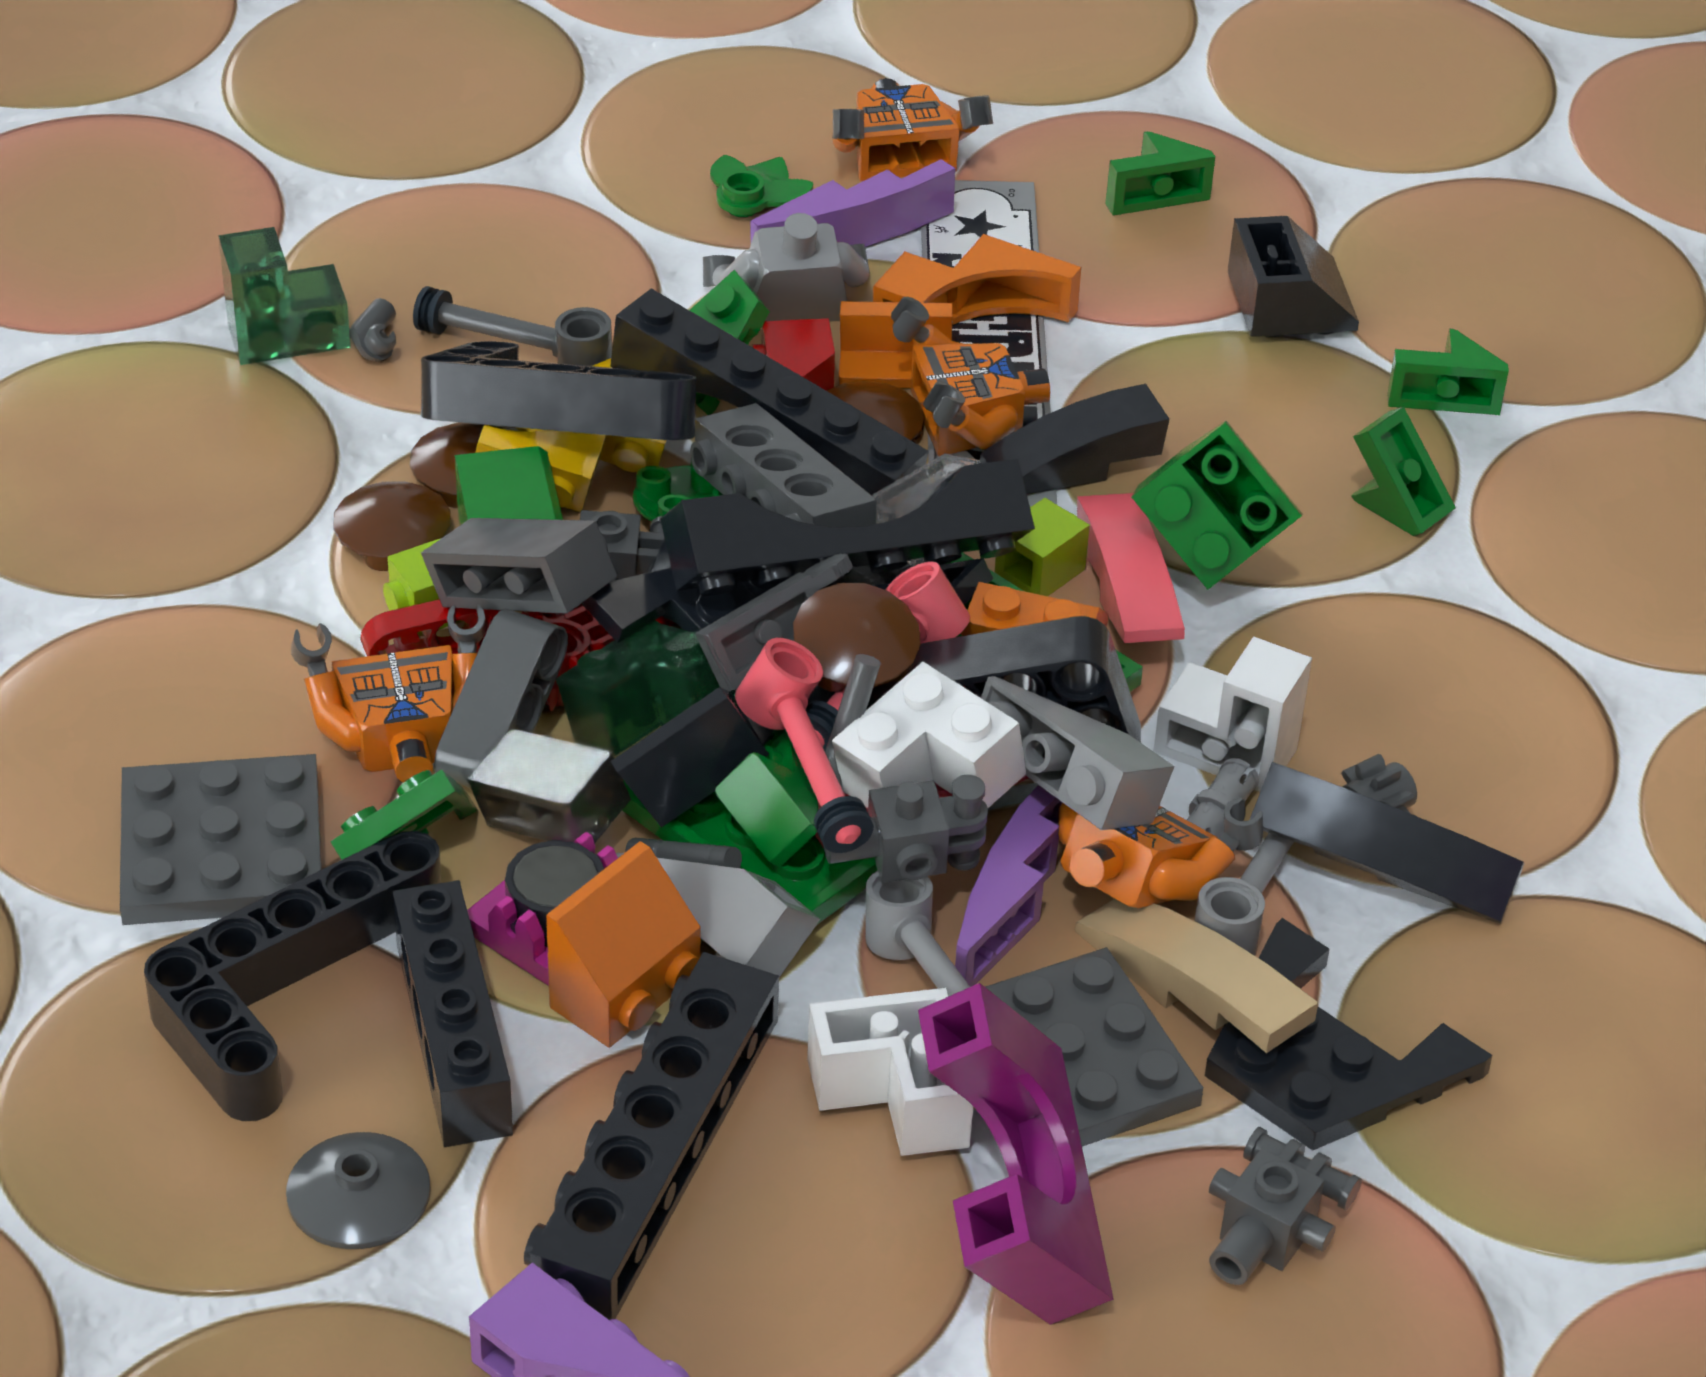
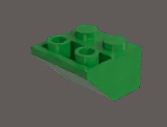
(1215, 504)

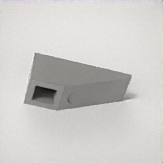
(1084, 761)
(742, 913)

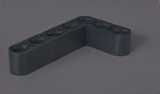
(493, 387)
(1056, 659)
(210, 976)

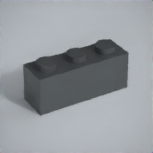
(520, 564)

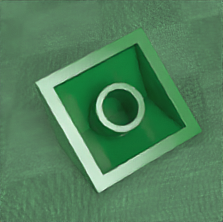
(506, 485)

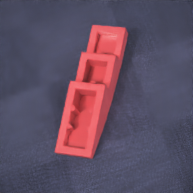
(1130, 569)

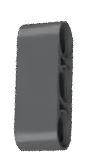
(502, 690)

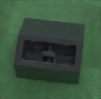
(1286, 280)

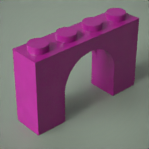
(1039, 1226)

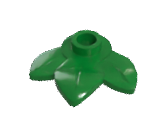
(753, 188)

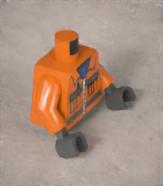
(905, 128)
(965, 390)
(389, 703)
(1155, 859)

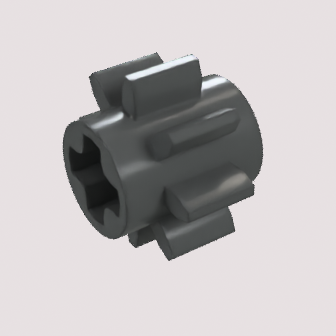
(1382, 782)

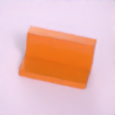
(870, 347)

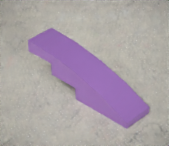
(874, 208)
(1009, 886)

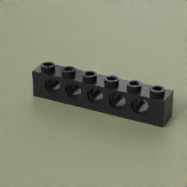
(656, 1132)

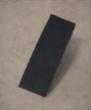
(1084, 438)

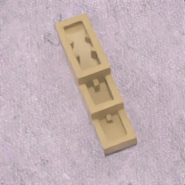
(1202, 969)

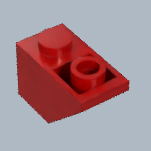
(802, 347)

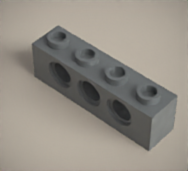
(769, 464)

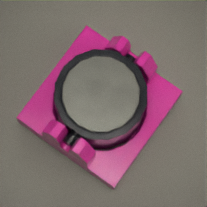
(536, 881)

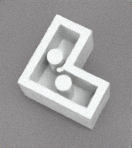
(1238, 716)
(928, 733)
(875, 1055)

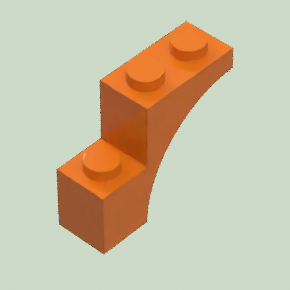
(987, 281)

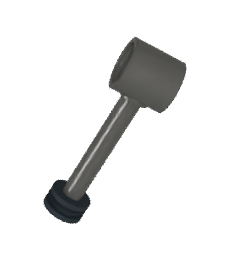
(578, 338)

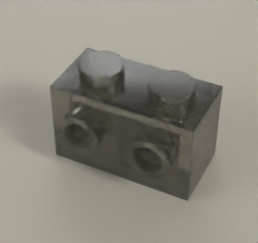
(548, 788)

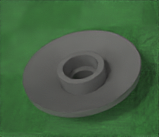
(363, 1209)

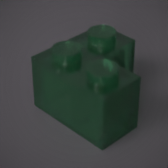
(275, 309)
(634, 686)

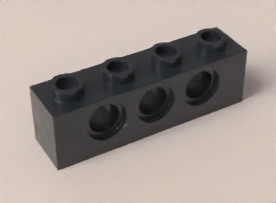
(453, 1014)

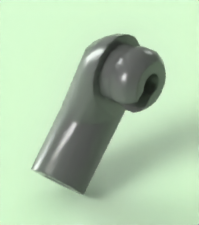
(369, 332)

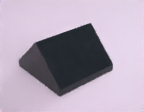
(688, 756)

